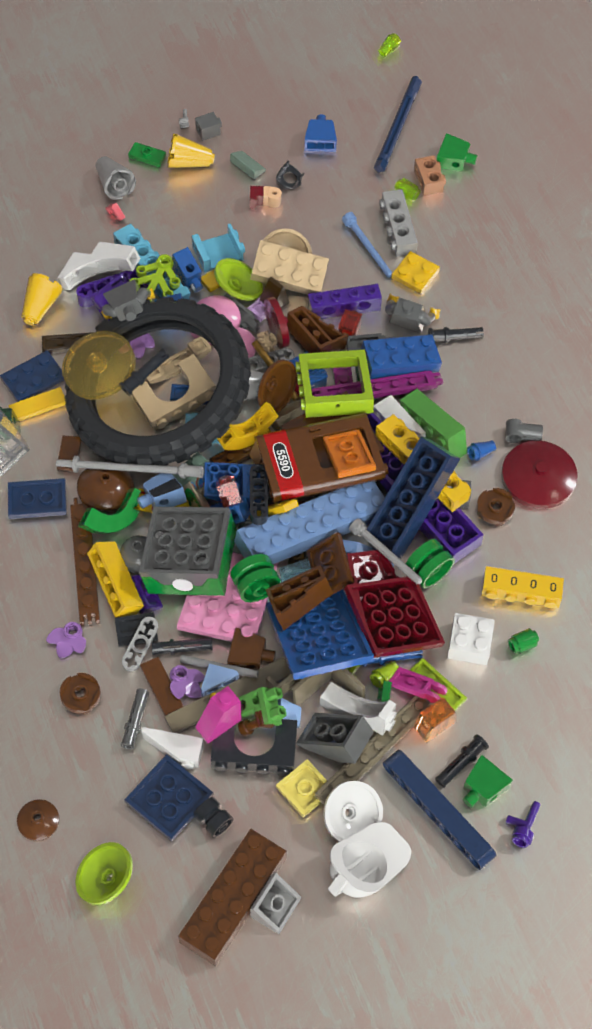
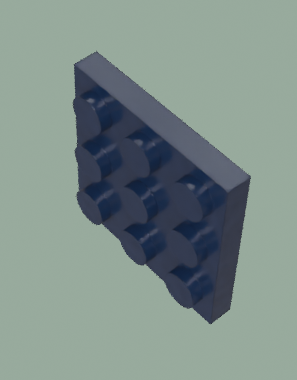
(168, 797)

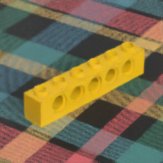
(392, 427)

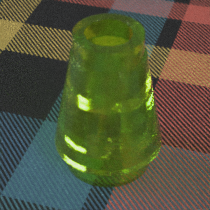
(390, 44)

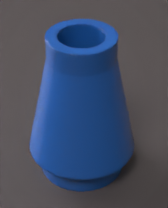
(480, 449)

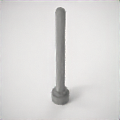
(359, 528)

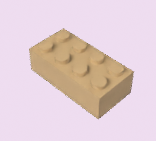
(289, 267)

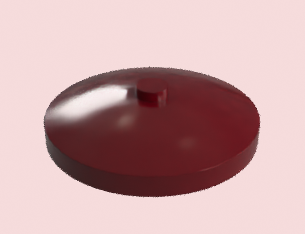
(539, 474)

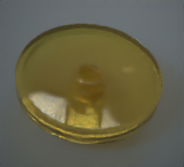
(98, 364)

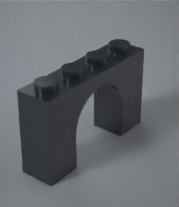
(277, 760)

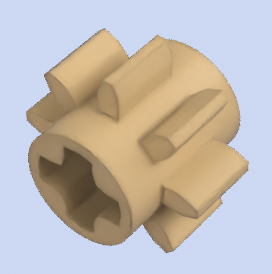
(267, 340)

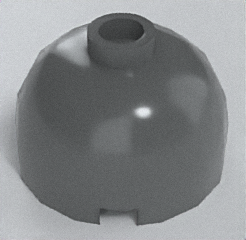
(132, 552)

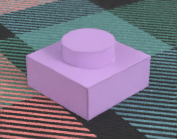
(257, 309)

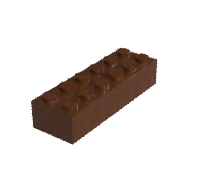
(231, 897)

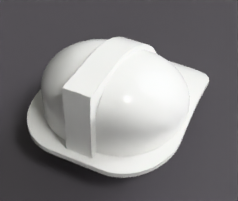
(367, 860)

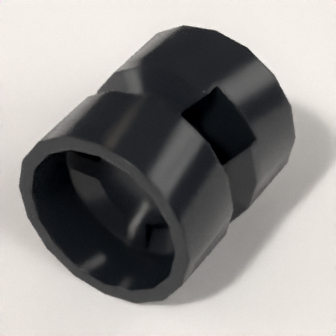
(211, 814)

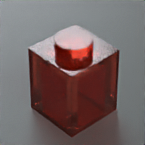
(350, 322)
(228, 491)

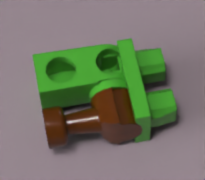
(264, 707)

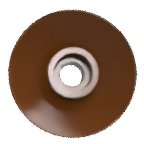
(38, 829)

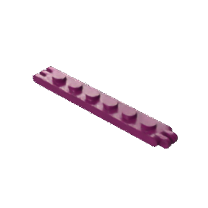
(386, 386)

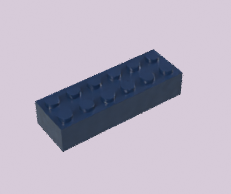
(412, 495)

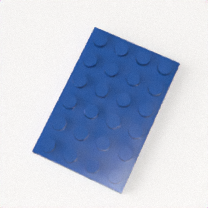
(323, 639)

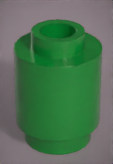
(523, 641)

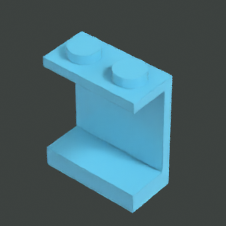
(218, 248)

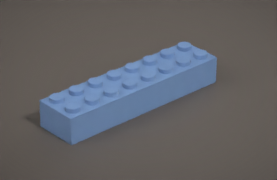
(310, 522)

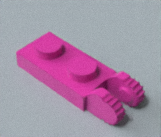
(417, 684)

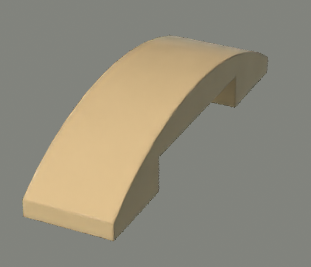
(170, 368)

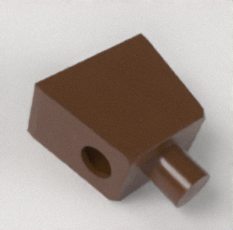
(249, 651)

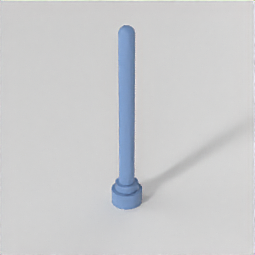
(350, 221)

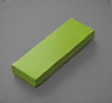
(453, 695)

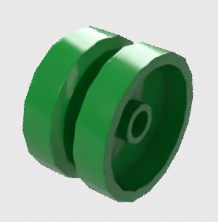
(430, 562)
(253, 577)

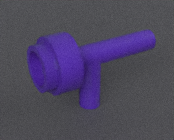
(522, 835)

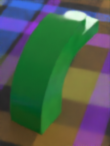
(101, 523)

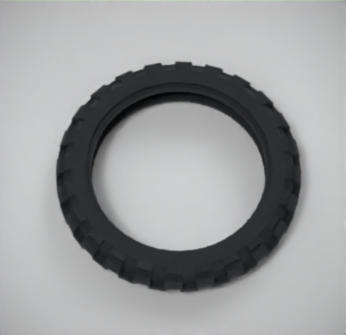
(207, 425)

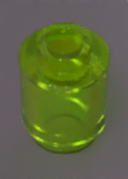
(410, 190)

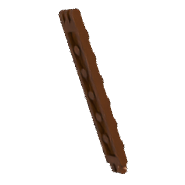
(85, 573)

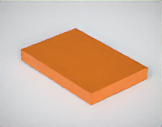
(349, 453)

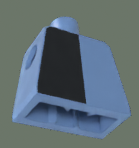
(162, 491)

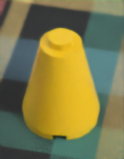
(188, 153)
(39, 298)

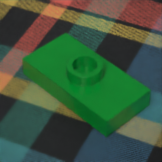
(147, 154)

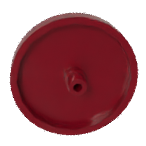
(277, 322)

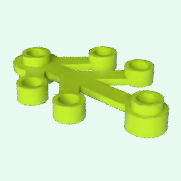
(163, 264)

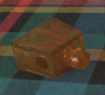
(437, 717)

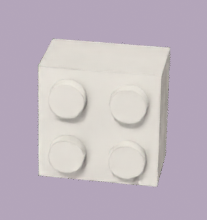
(471, 639)

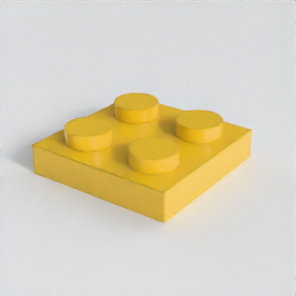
(415, 272)

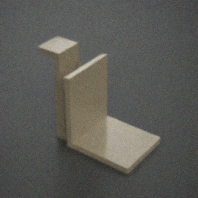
(306, 687)

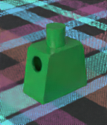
(455, 153)
(485, 783)

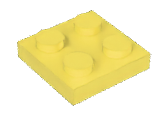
(301, 786)

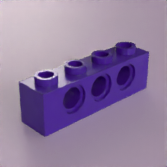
(334, 302)

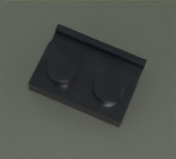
(127, 627)

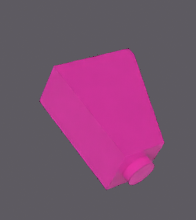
(219, 715)

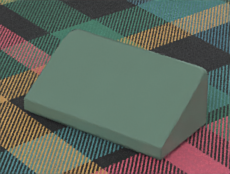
(247, 164)

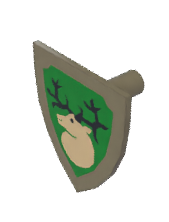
(195, 497)

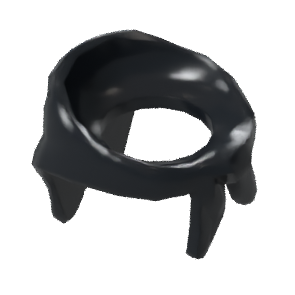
(285, 169)

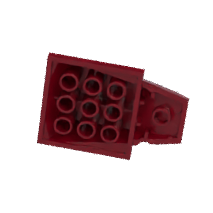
(389, 607)

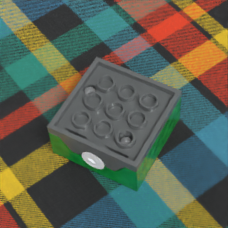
(188, 551)

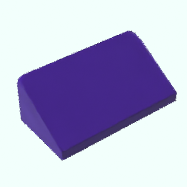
(150, 601)

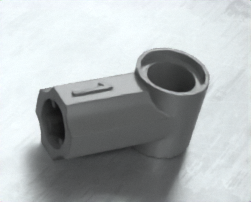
(520, 431)

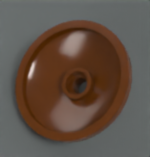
(277, 384)
(101, 493)

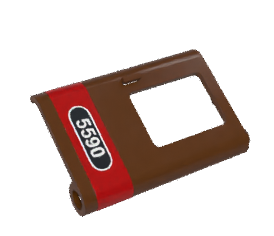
(294, 464)

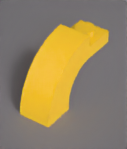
(243, 434)

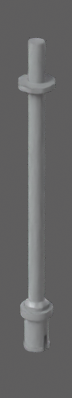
(182, 470)

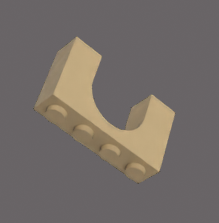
(162, 412)

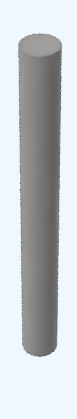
(205, 663)

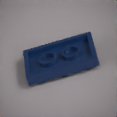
(33, 376)
(37, 498)

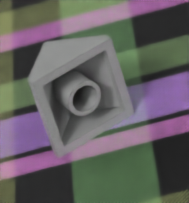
(275, 903)

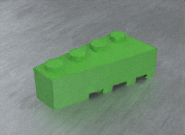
(436, 422)

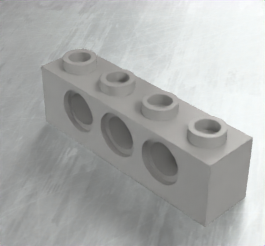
(399, 222)

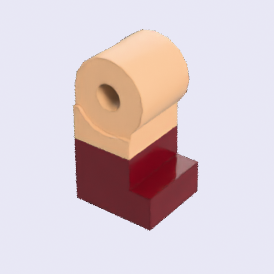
(264, 196)

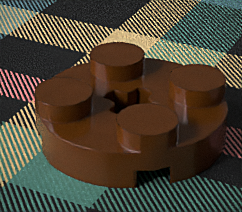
(491, 515)
(84, 703)

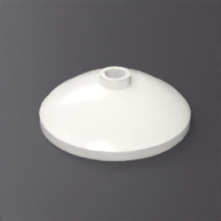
(363, 807)

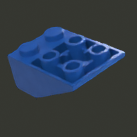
(241, 472)

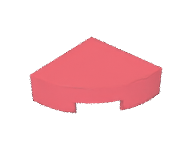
(114, 208)

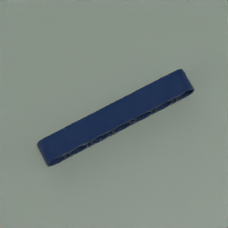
(439, 809)

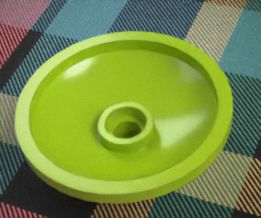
(235, 280)
(104, 873)

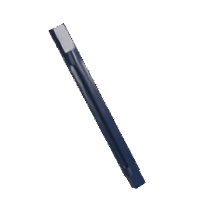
(397, 125)

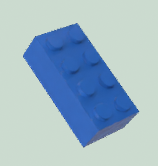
(401, 356)

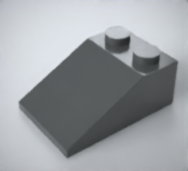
(336, 736)

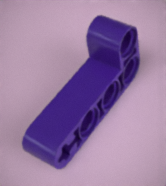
(86, 290)

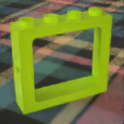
(327, 405)

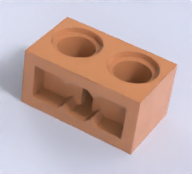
(429, 175)

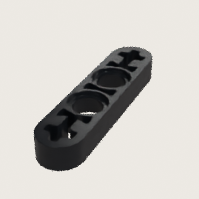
(258, 494)

